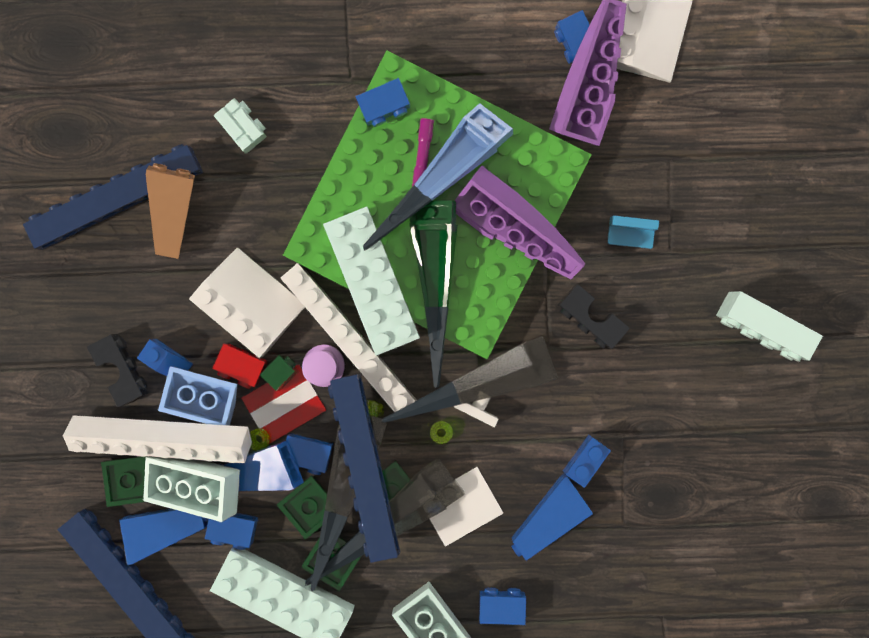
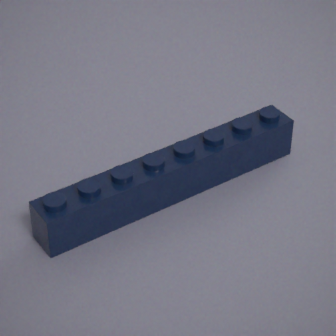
(103, 200)
(364, 467)
(119, 579)

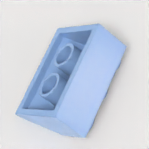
(198, 397)

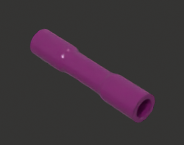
(424, 138)

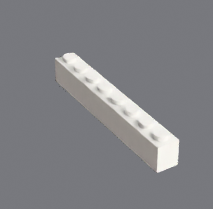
(347, 338)
(158, 439)

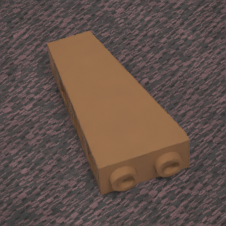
(169, 204)

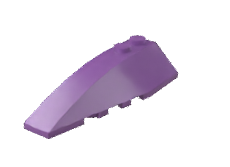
(590, 84)
(507, 216)

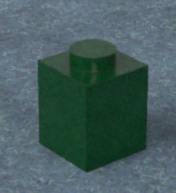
(279, 372)

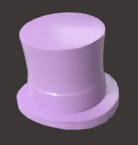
(322, 365)

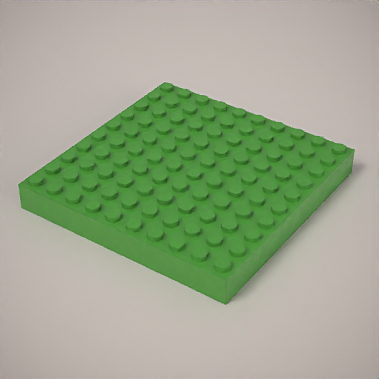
(376, 171)

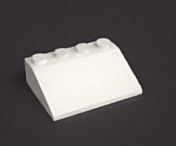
(653, 37)
(247, 302)

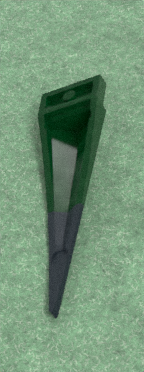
(434, 243)

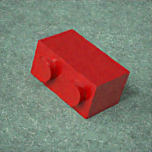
(239, 365)

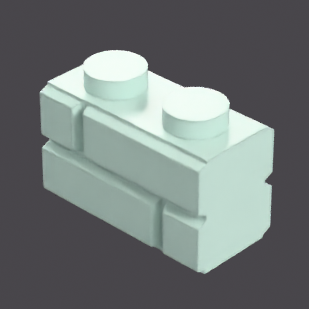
(240, 125)

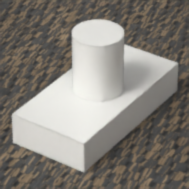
(477, 409)

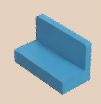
(632, 232)

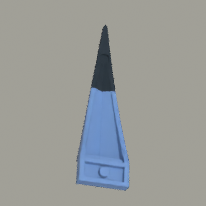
(467, 147)

